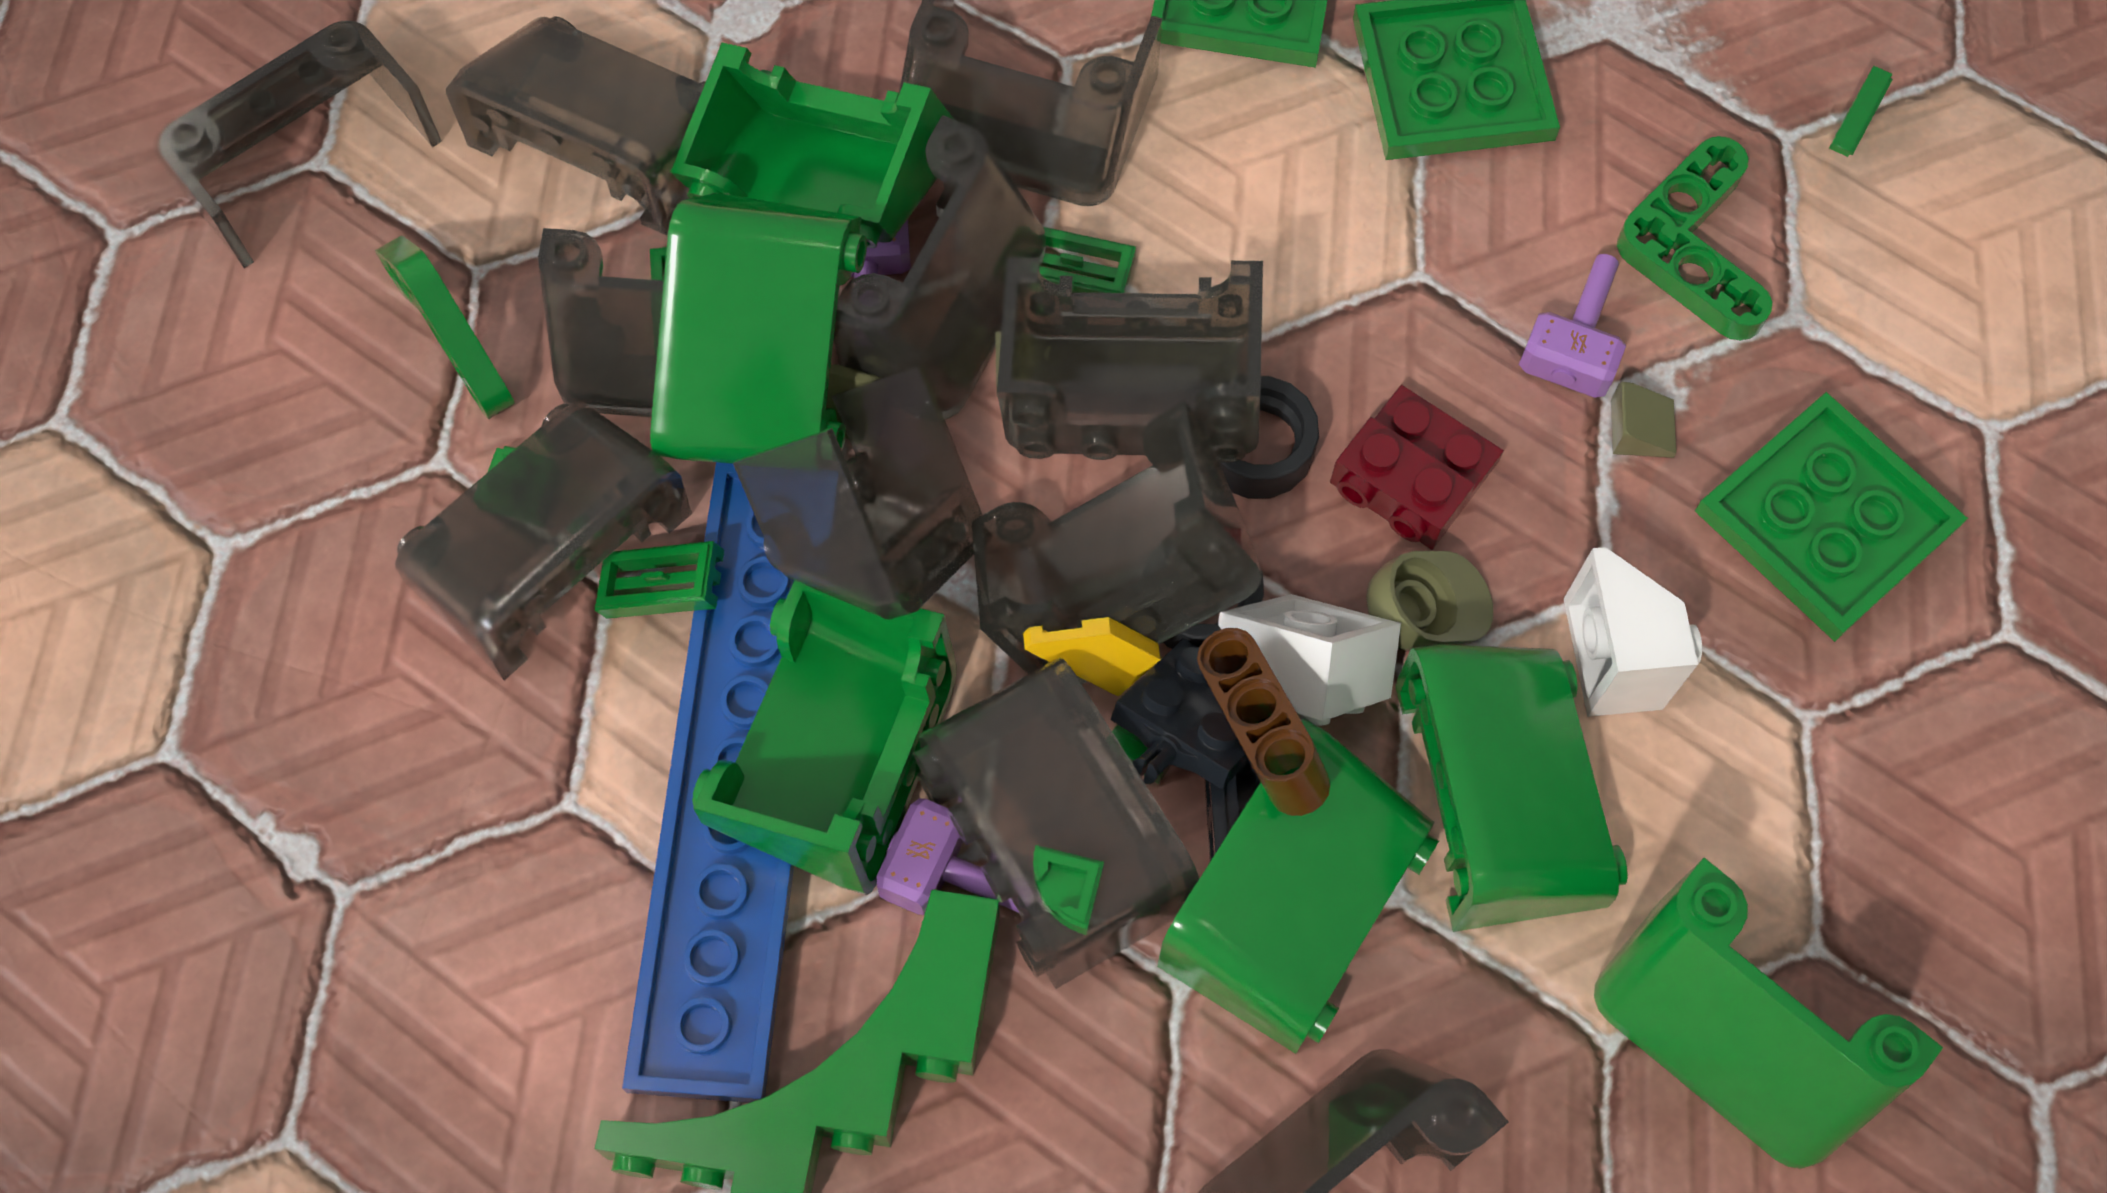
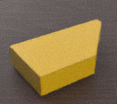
(1098, 652)

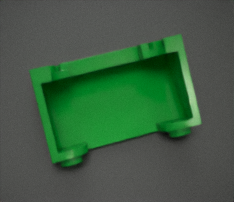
(809, 144)
(748, 325)
(834, 738)
(1511, 783)
(1296, 898)
(1744, 1037)

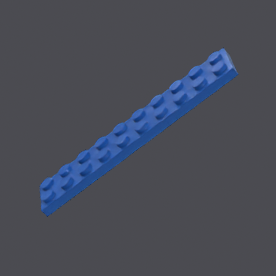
(715, 901)

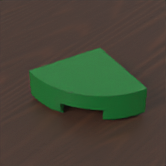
(1067, 885)

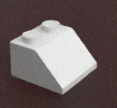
(1628, 637)
(1322, 653)

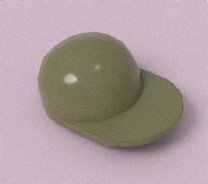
(1433, 597)

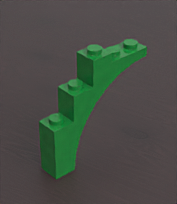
(854, 1095)

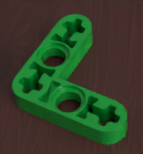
(1675, 231)
(427, 292)

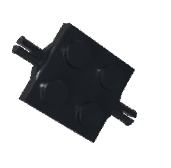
(1180, 721)

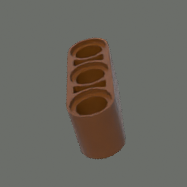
(1278, 741)

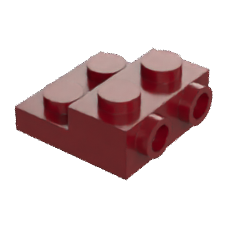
(1414, 467)

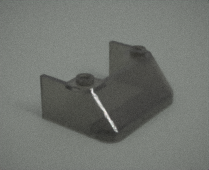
(271, 100)
(1041, 131)
(885, 520)

